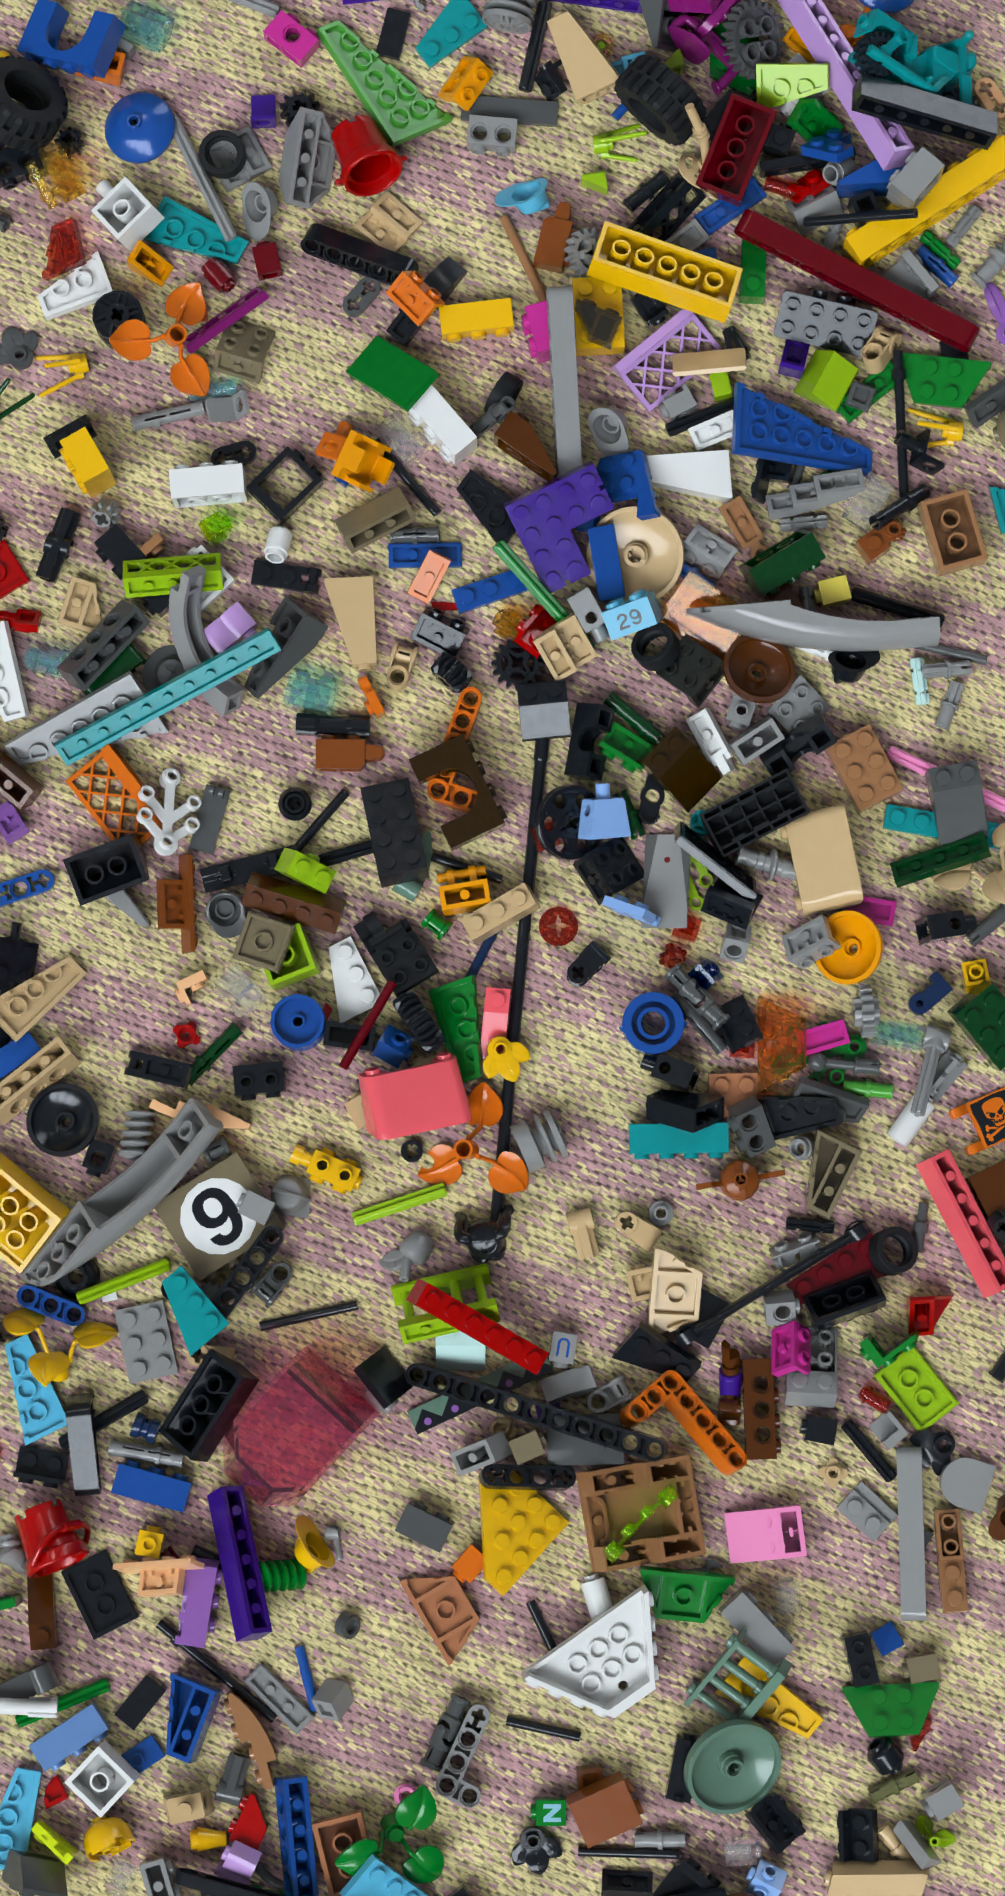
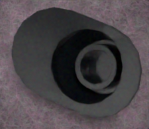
(851, 666)

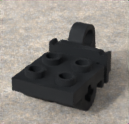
(396, 952)

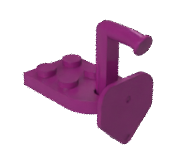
(702, 40)

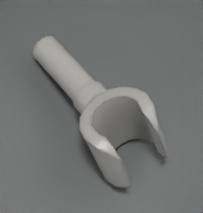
(333, 1533)

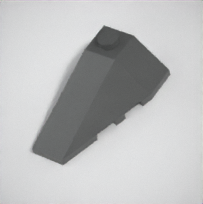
(297, 635)

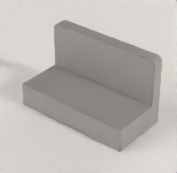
(822, 204)

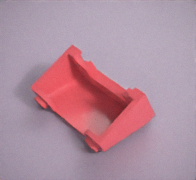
(414, 1098)

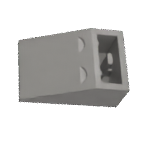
(820, 1385)

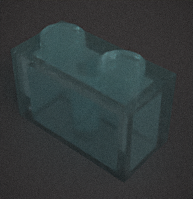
(311, 693)

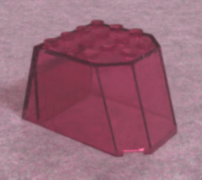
(294, 1431)

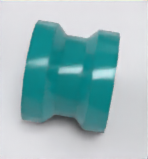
(695, 821)

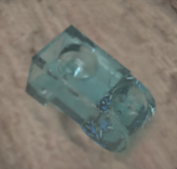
(43, 663)

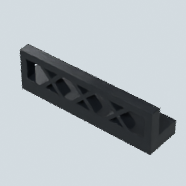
(661, 206)

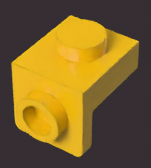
(150, 1541)

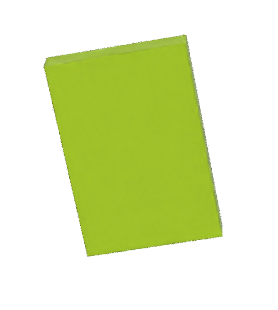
(916, 1389)

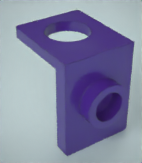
(263, 111)

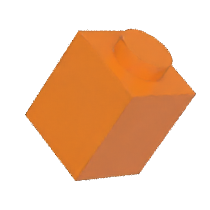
(468, 1564)

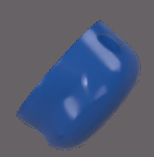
(656, 1003)

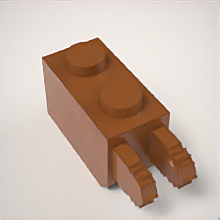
(552, 240)
(345, 754)

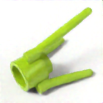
(604, 142)

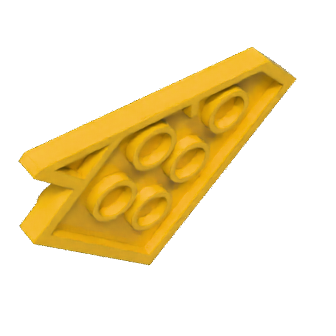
(514, 1532)

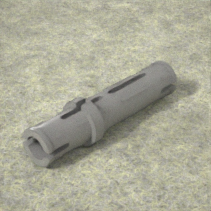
(140, 422)
(145, 1453)

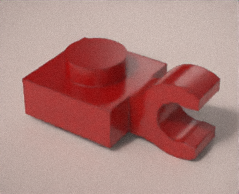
(810, 184)
(23, 620)

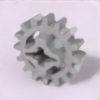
(580, 244)
(865, 1011)

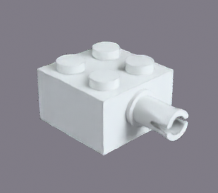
(126, 212)

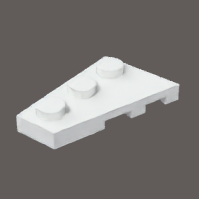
(76, 290)
(352, 981)

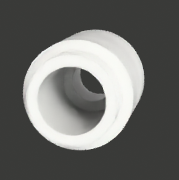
(277, 544)

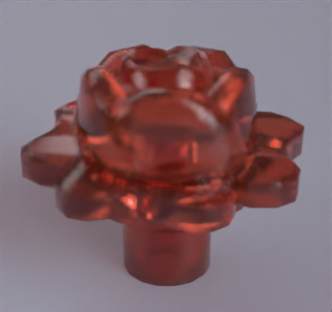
(672, 956)

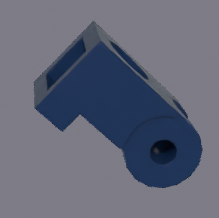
(924, 1001)

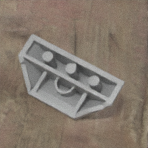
(307, 159)

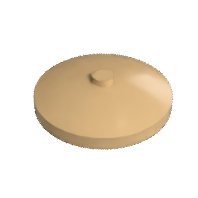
(648, 551)

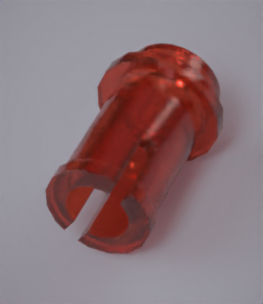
(778, 187)
(874, 1399)

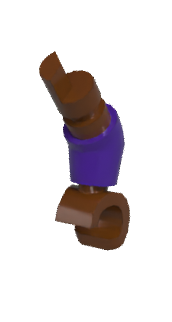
(729, 1386)

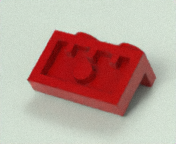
(529, 629)

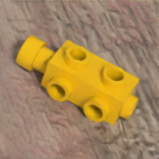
(333, 1170)

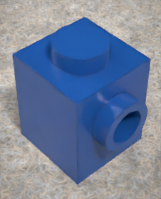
(394, 1046)

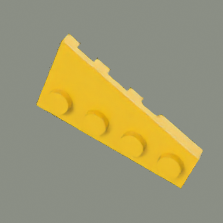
(781, 1706)

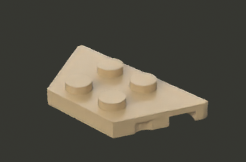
(673, 1292)

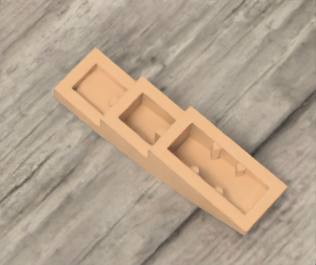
(228, 1120)

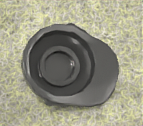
(226, 914)

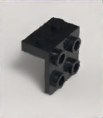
(686, 1878)

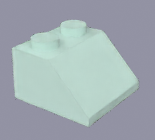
(460, 1352)

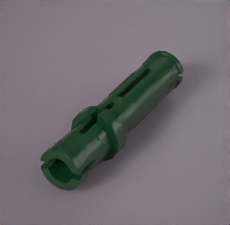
(634, 718)
(214, 1051)

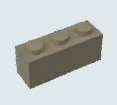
(375, 520)

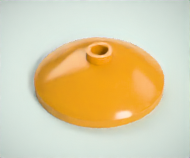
(845, 965)

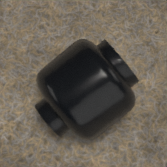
(885, 1755)

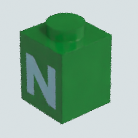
(549, 1811)

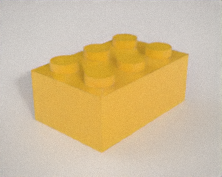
(605, 296)
(86, 463)

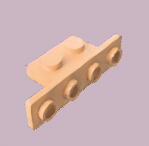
(161, 1576)

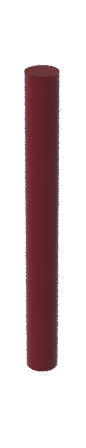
(367, 1025)

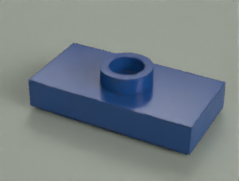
(144, 1754)

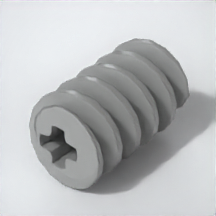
(136, 1134)

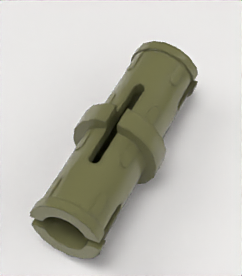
(893, 1785)

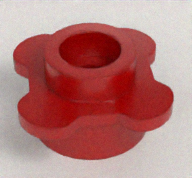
(190, 1028)

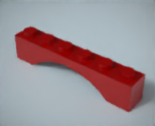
(477, 1326)

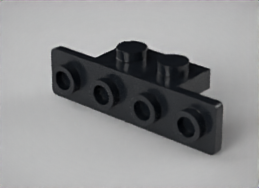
(768, 472)

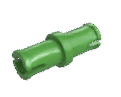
(868, 1088)

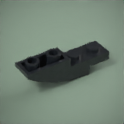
(444, 280)

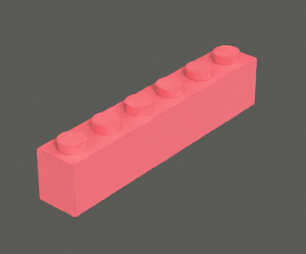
(964, 1221)

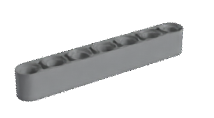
(911, 1533)

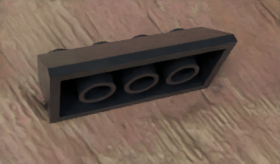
(208, 1406)

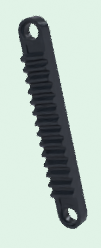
(216, 1885)

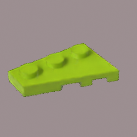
(789, 81)

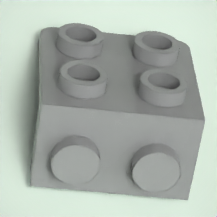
(913, 276)

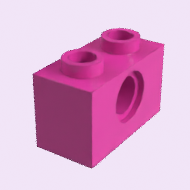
(297, 51)

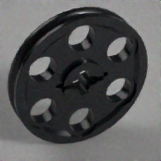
(560, 820)

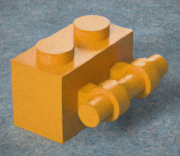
(463, 896)

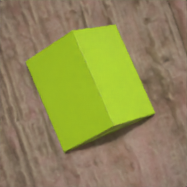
(826, 379)

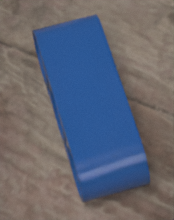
(40, 1301)

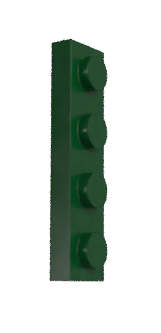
(940, 859)

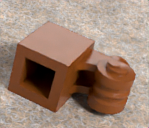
(876, 542)

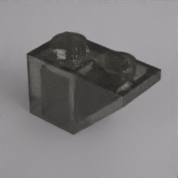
(598, 324)

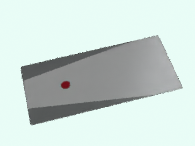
(666, 881)

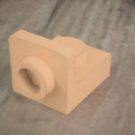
(194, 983)

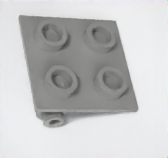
(798, 705)

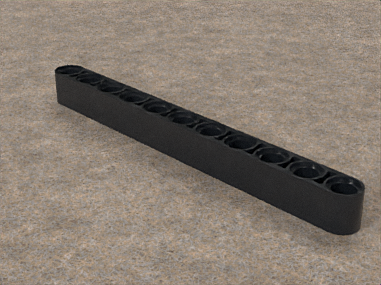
(548, 1409)

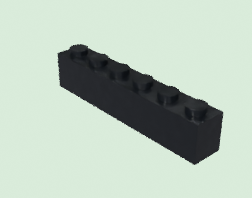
(924, 111)

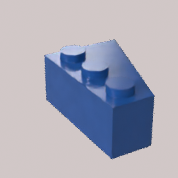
(190, 1716)

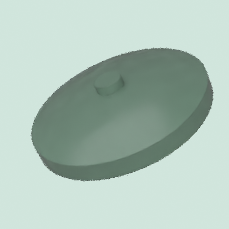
(732, 1766)

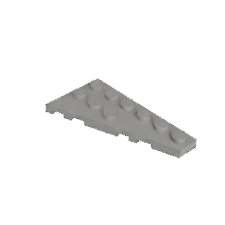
(40, 738)

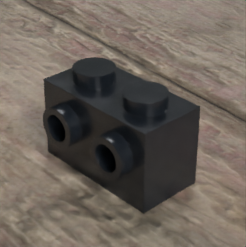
(259, 1080)

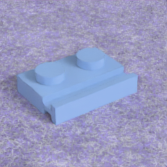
(638, 911)

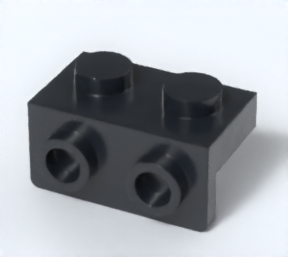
(775, 1822)

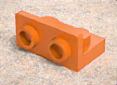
(415, 296)

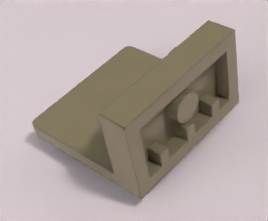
(243, 351)

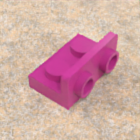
(790, 1349)

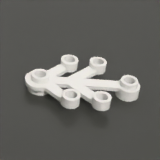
(167, 814)

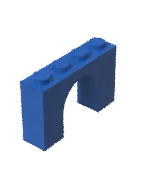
(88, 57)

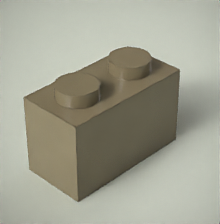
(528, 1446)

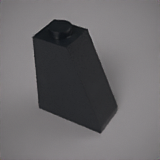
(685, 1109)

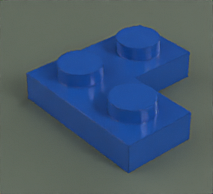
(831, 146)

